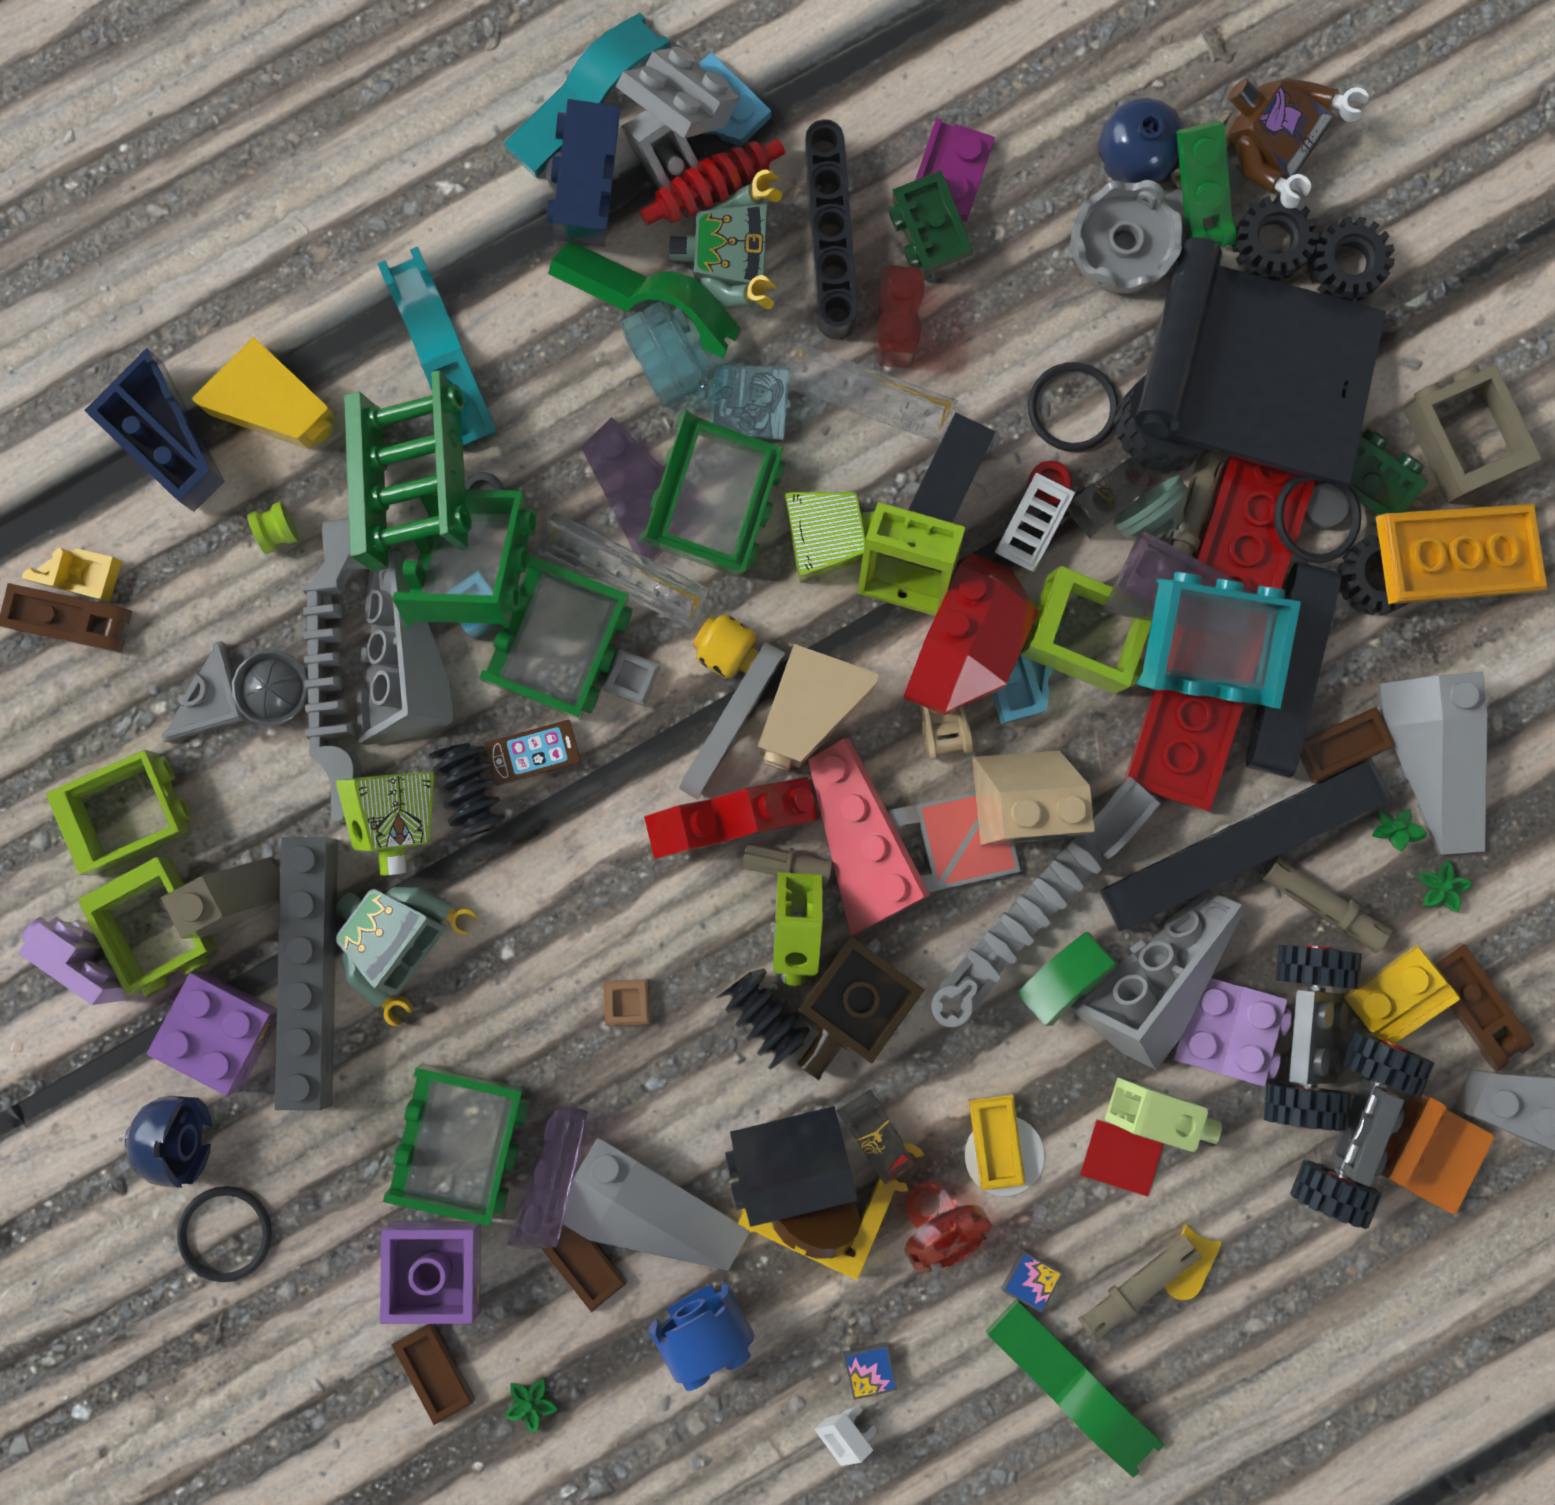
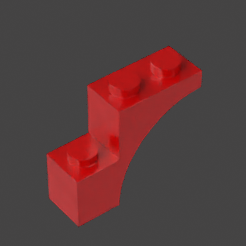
(730, 817)

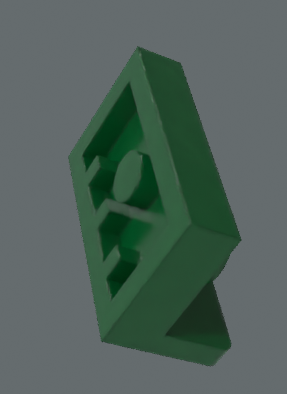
(929, 223)
(1384, 479)

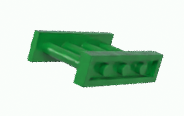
(368, 460)

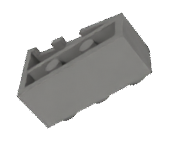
(1512, 1103)

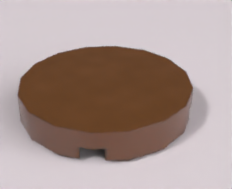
(821, 1232)

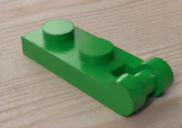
(1206, 182)

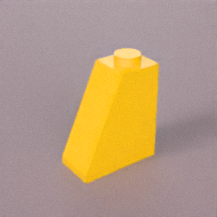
(266, 398)

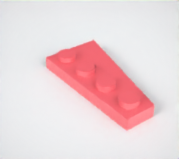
(865, 847)

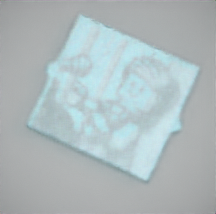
(751, 399)

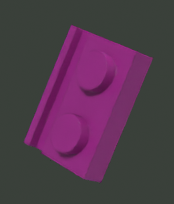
(961, 157)

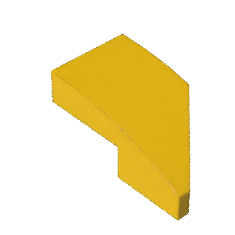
(78, 573)

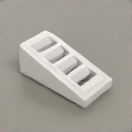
(1018, 556)

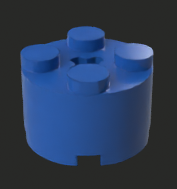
(703, 1336)

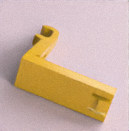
(870, 1221)

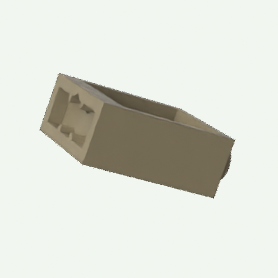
(1438, 449)

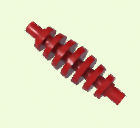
(711, 181)

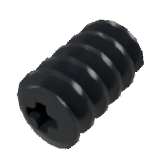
(467, 789)
(765, 1016)

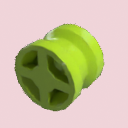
(273, 527)

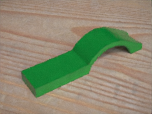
(625, 288)
(1073, 1387)

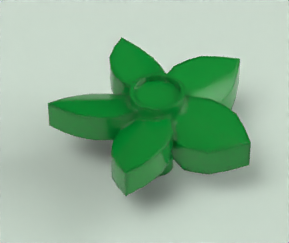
(1398, 829)
(1444, 887)
(530, 1404)

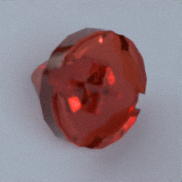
(947, 1234)

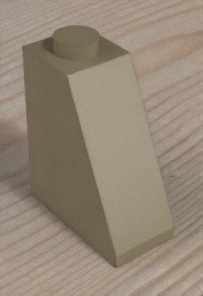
(223, 899)

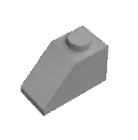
(659, 148)

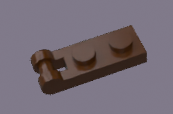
(63, 617)
(1482, 1008)

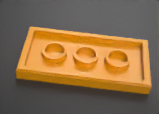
(1461, 553)

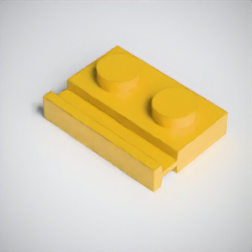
(1402, 996)

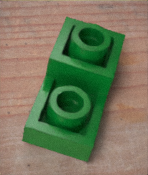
(1067, 977)

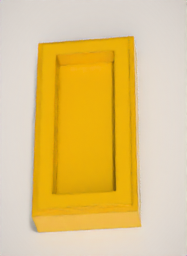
(997, 1142)

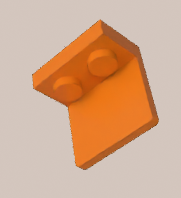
(1435, 1153)

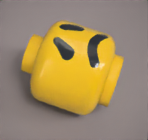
(725, 646)

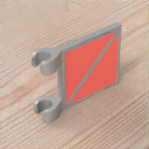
(953, 842)

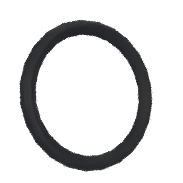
(1047, 437)
(1292, 547)
(266, 1234)

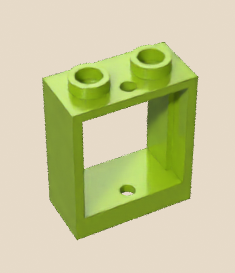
(916, 540)
(1051, 606)
(78, 829)
(97, 909)

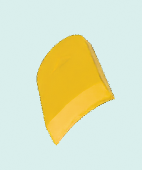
(1191, 1280)

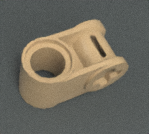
(939, 725)

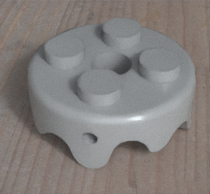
(1134, 209)

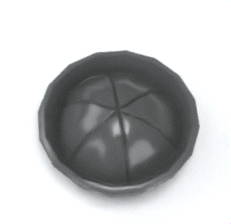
(269, 687)

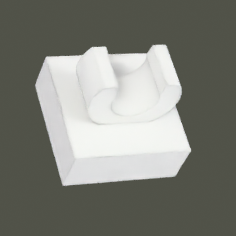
(844, 1438)

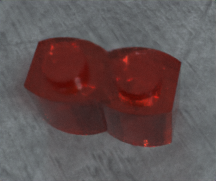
(899, 319)

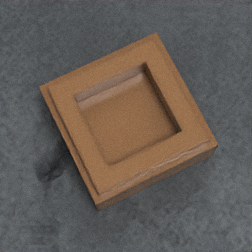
(626, 1002)

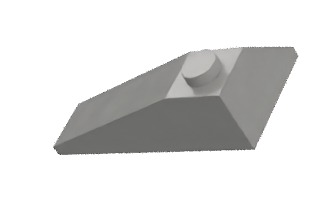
(405, 677)
(1442, 753)
(1157, 987)
(639, 1210)

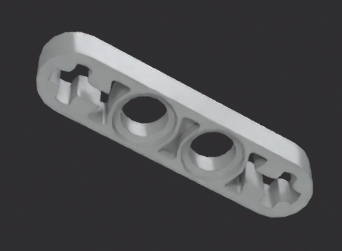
(732, 720)

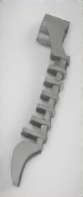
(327, 582)
(982, 965)

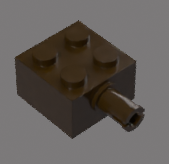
(856, 1005)

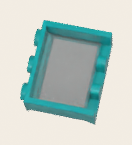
(1220, 640)

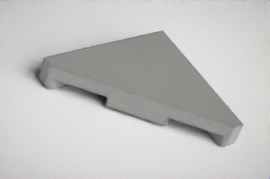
(208, 699)

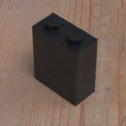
(952, 469)
(790, 1167)

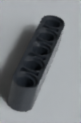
(835, 210)
(1280, 733)

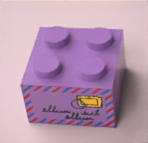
(214, 1033)
(430, 1272)

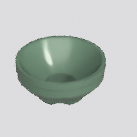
(1155, 510)

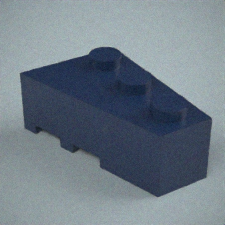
(583, 172)
(157, 430)

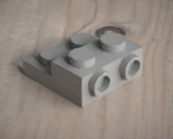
(680, 92)

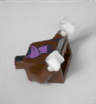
(1281, 129)

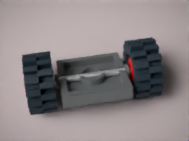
(1316, 1038)
(1371, 1120)

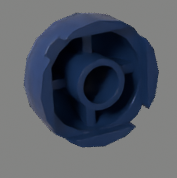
(1140, 141)
(167, 1141)

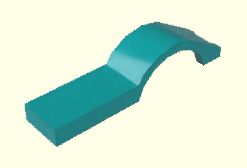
(589, 81)
(436, 339)

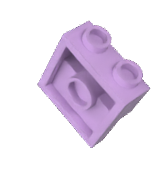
(70, 956)
(1235, 1032)

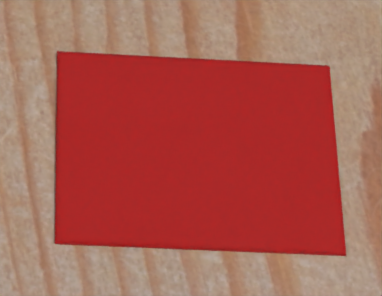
(1121, 1158)

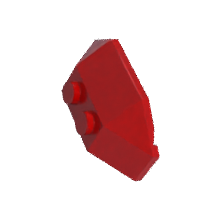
(972, 637)

